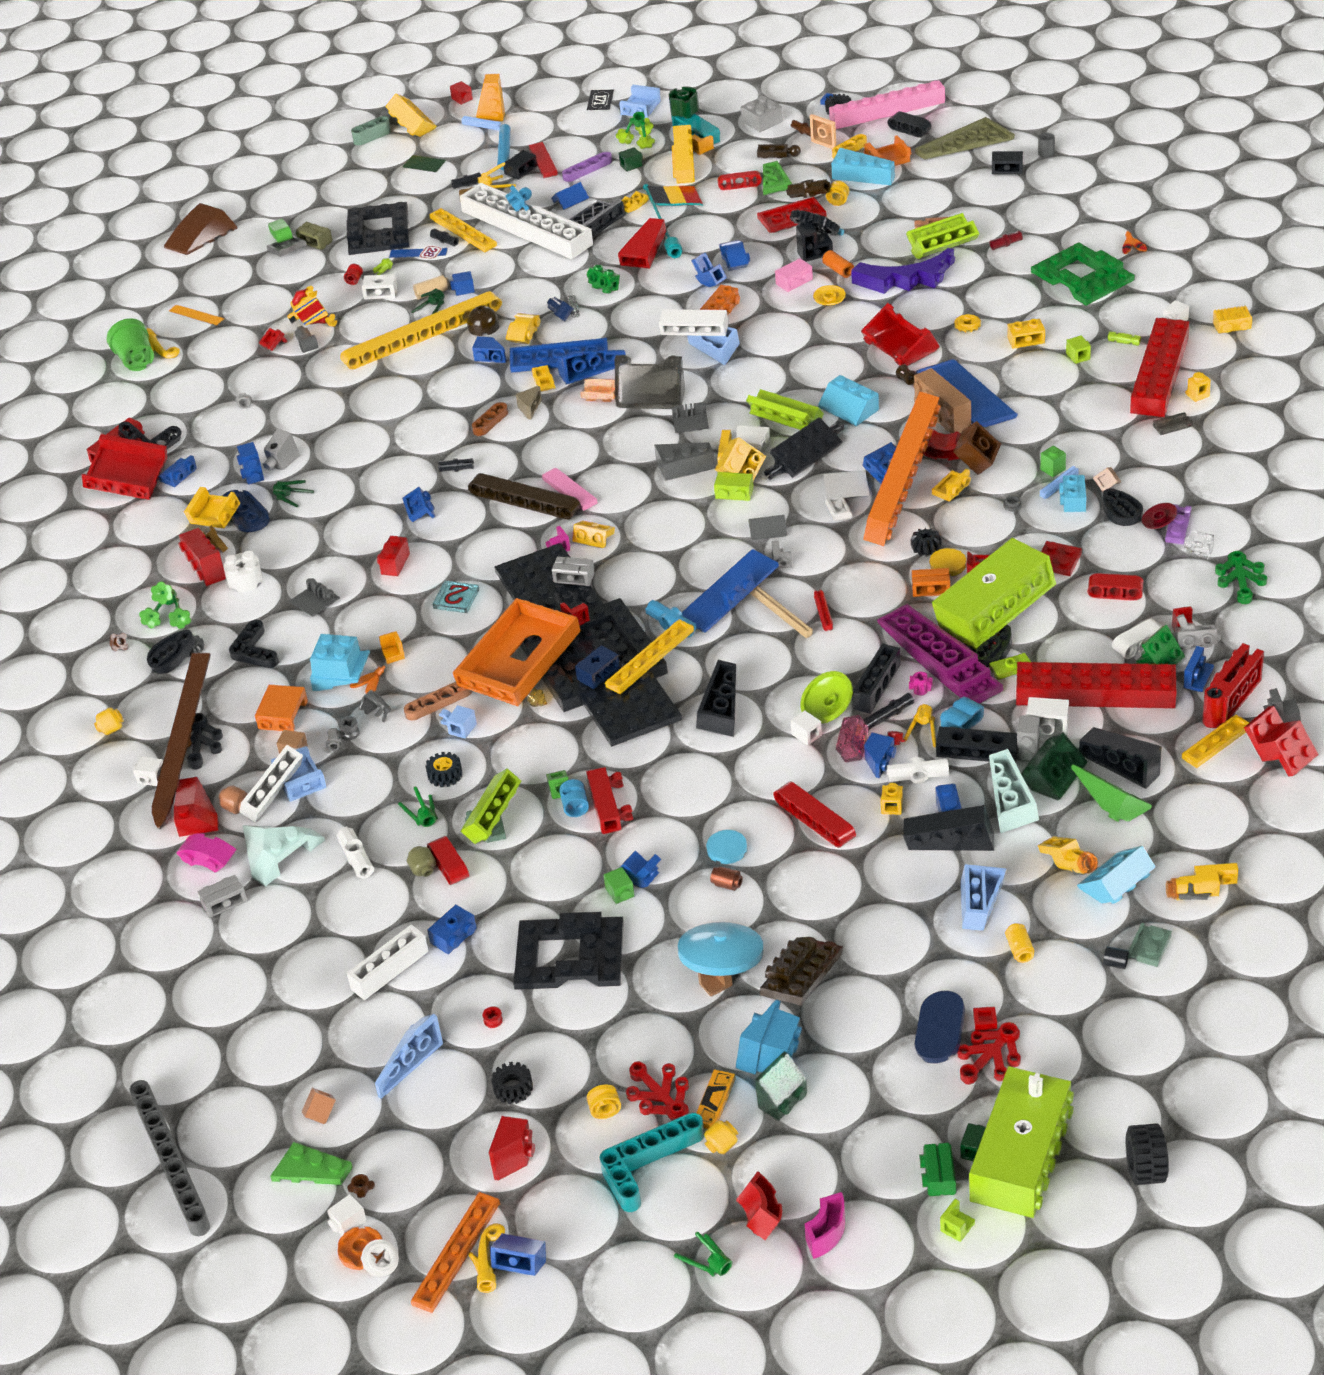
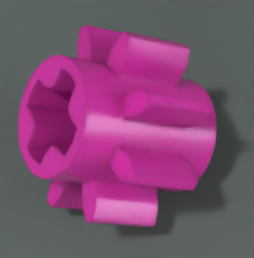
(920, 683)

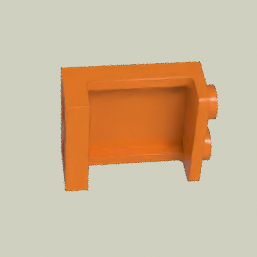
(896, 152)
(280, 707)

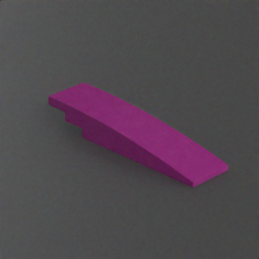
(941, 654)

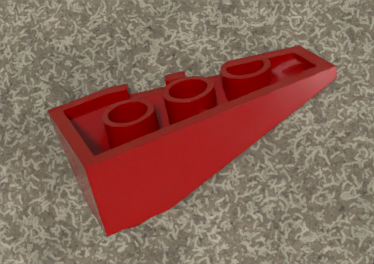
(193, 809)

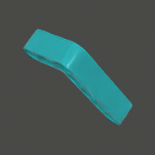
(644, 1149)

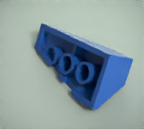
(586, 364)

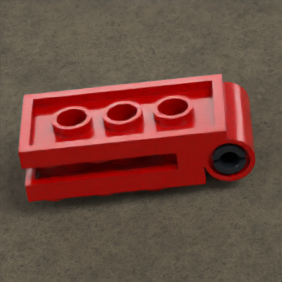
(1232, 686)

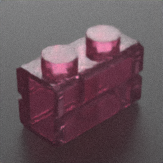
(852, 738)

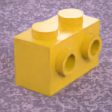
(1026, 333)

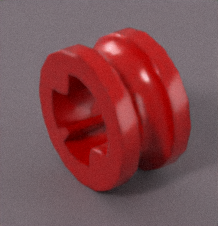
(494, 1013)

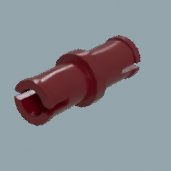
(1006, 240)

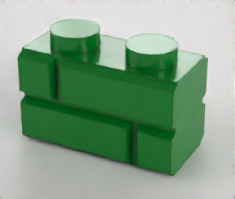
(939, 1169)

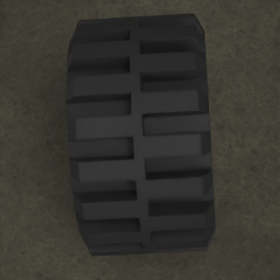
(1147, 1154)

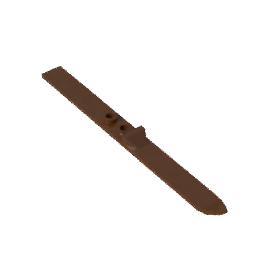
(179, 738)

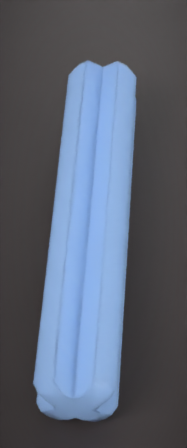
(483, 123)
(1053, 486)

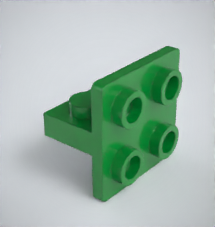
(1161, 648)

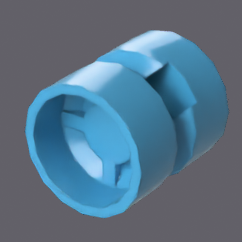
(574, 798)

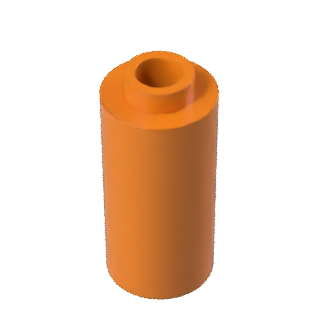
(837, 263)

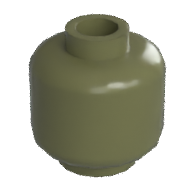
(421, 861)

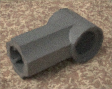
(306, 341)

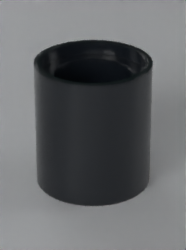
(1116, 957)

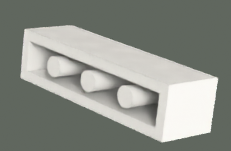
(693, 322)
(271, 783)
(387, 962)

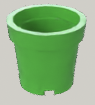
(131, 343)

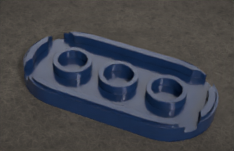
(250, 514)
(939, 1026)

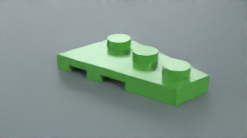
(774, 178)
(311, 1165)

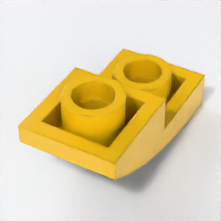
(635, 201)

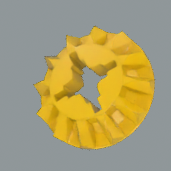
(967, 323)

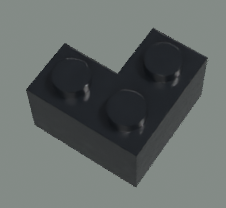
(810, 244)

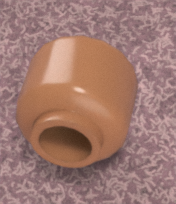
(231, 798)

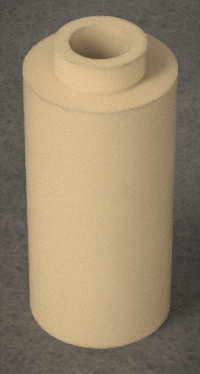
(423, 287)

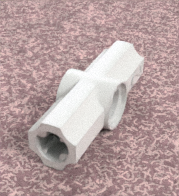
(917, 770)
(355, 853)

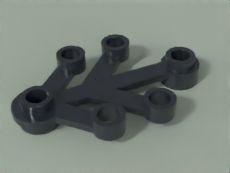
(201, 723)

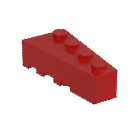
(203, 556)

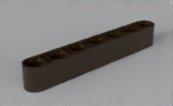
(524, 496)

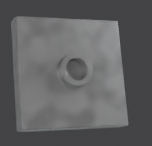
(286, 247)

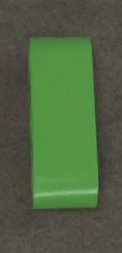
(280, 230)

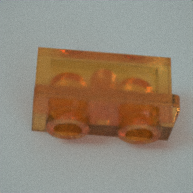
(598, 389)

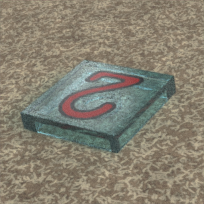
(455, 596)

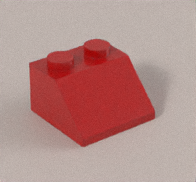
(510, 1147)

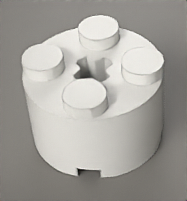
(243, 571)

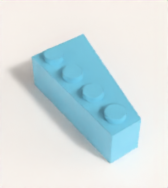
(862, 168)

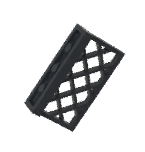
(600, 217)

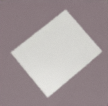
(846, 484)

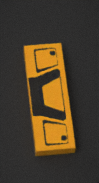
(715, 1097)

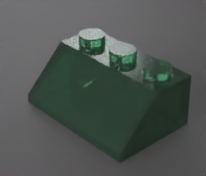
(1051, 769)

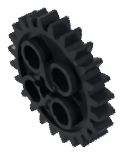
(820, 223)

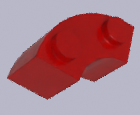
(942, 446)
(760, 1206)

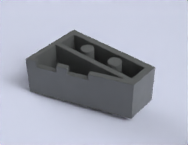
(684, 459)

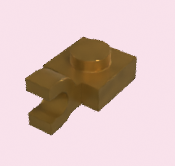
(215, 539)

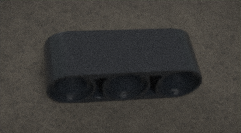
(909, 124)

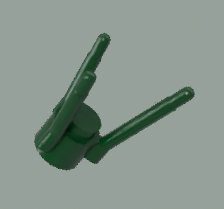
(435, 298)
(282, 490)

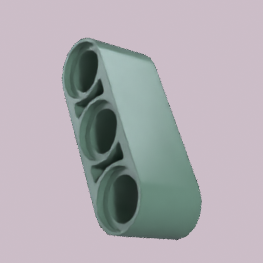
(371, 130)

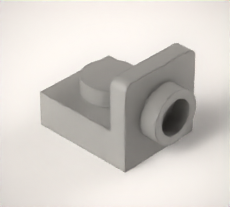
(778, 555)

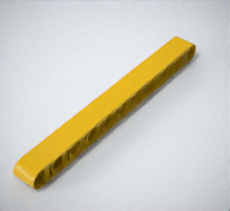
(416, 331)

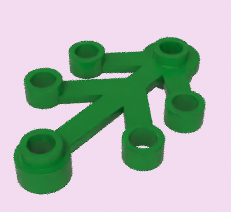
(1238, 560)

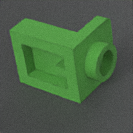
(555, 780)

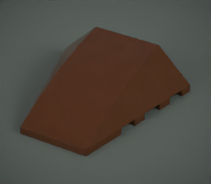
(199, 227)

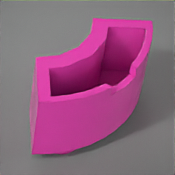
(206, 852)
(827, 1226)

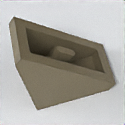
(529, 401)

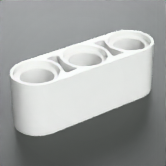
(1130, 642)

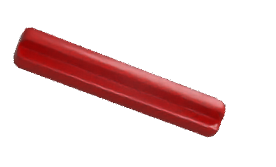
(823, 610)

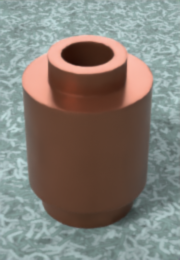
(726, 878)

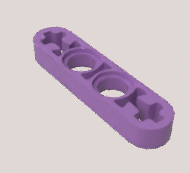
(587, 166)

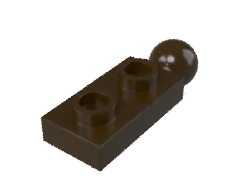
(777, 150)

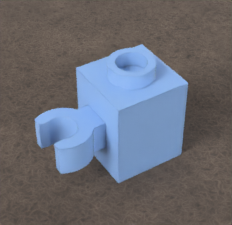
(460, 721)

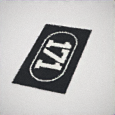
(600, 99)

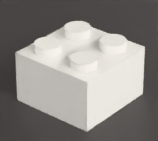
(1052, 715)

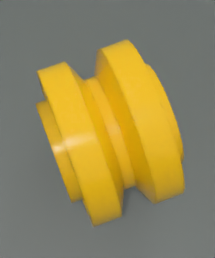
(842, 190)
(603, 1101)

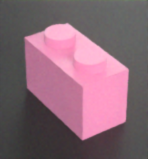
(793, 275)

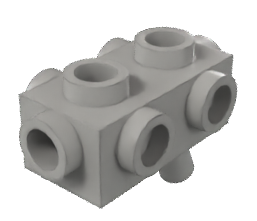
(1191, 635)

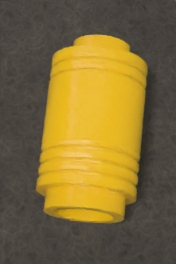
(1019, 942)

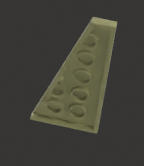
(974, 135)

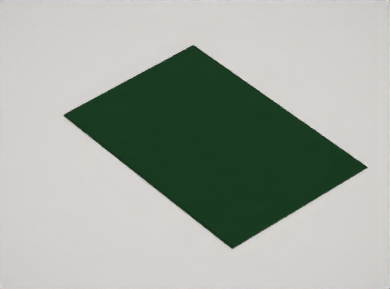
(424, 163)

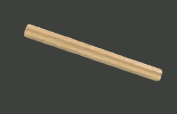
(782, 612)

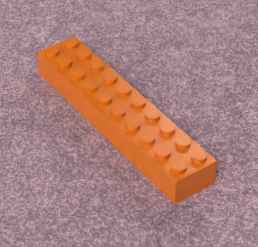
(902, 469)

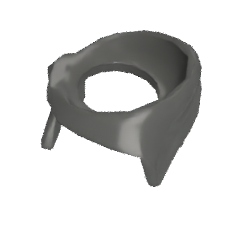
(372, 701)

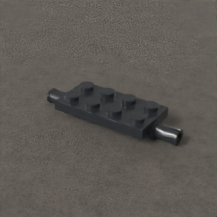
(804, 448)

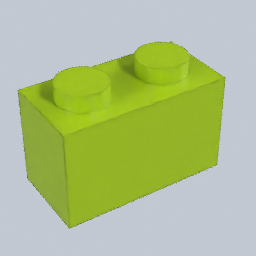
(733, 486)

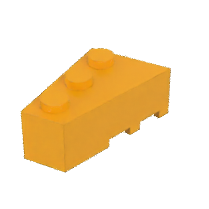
(491, 99)

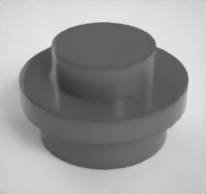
(1012, 503)

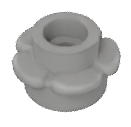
(243, 404)

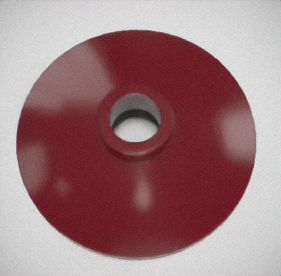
(1159, 515)

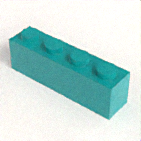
(698, 126)

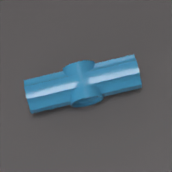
(666, 615)

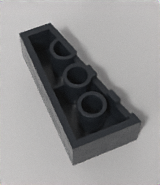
(718, 703)
(1123, 755)
(950, 830)

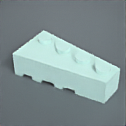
(1012, 796)

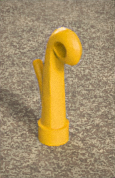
(171, 352)
(486, 1278)

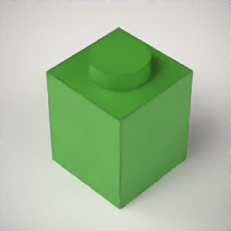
(1053, 461)
(618, 885)

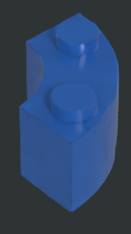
(734, 254)

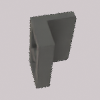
(767, 527)

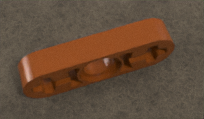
(482, 425)

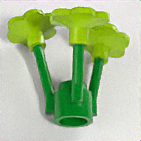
(643, 127)

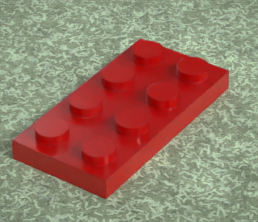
(779, 217)

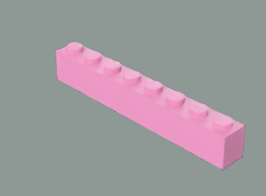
(887, 104)

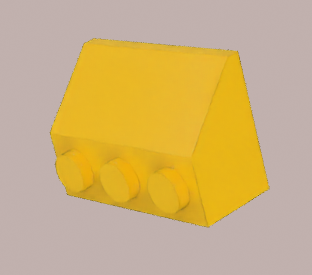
(409, 116)

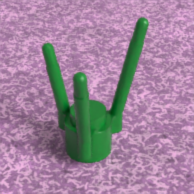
(426, 816)
(718, 1261)

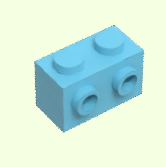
(1073, 493)

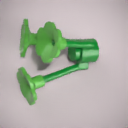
(165, 595)

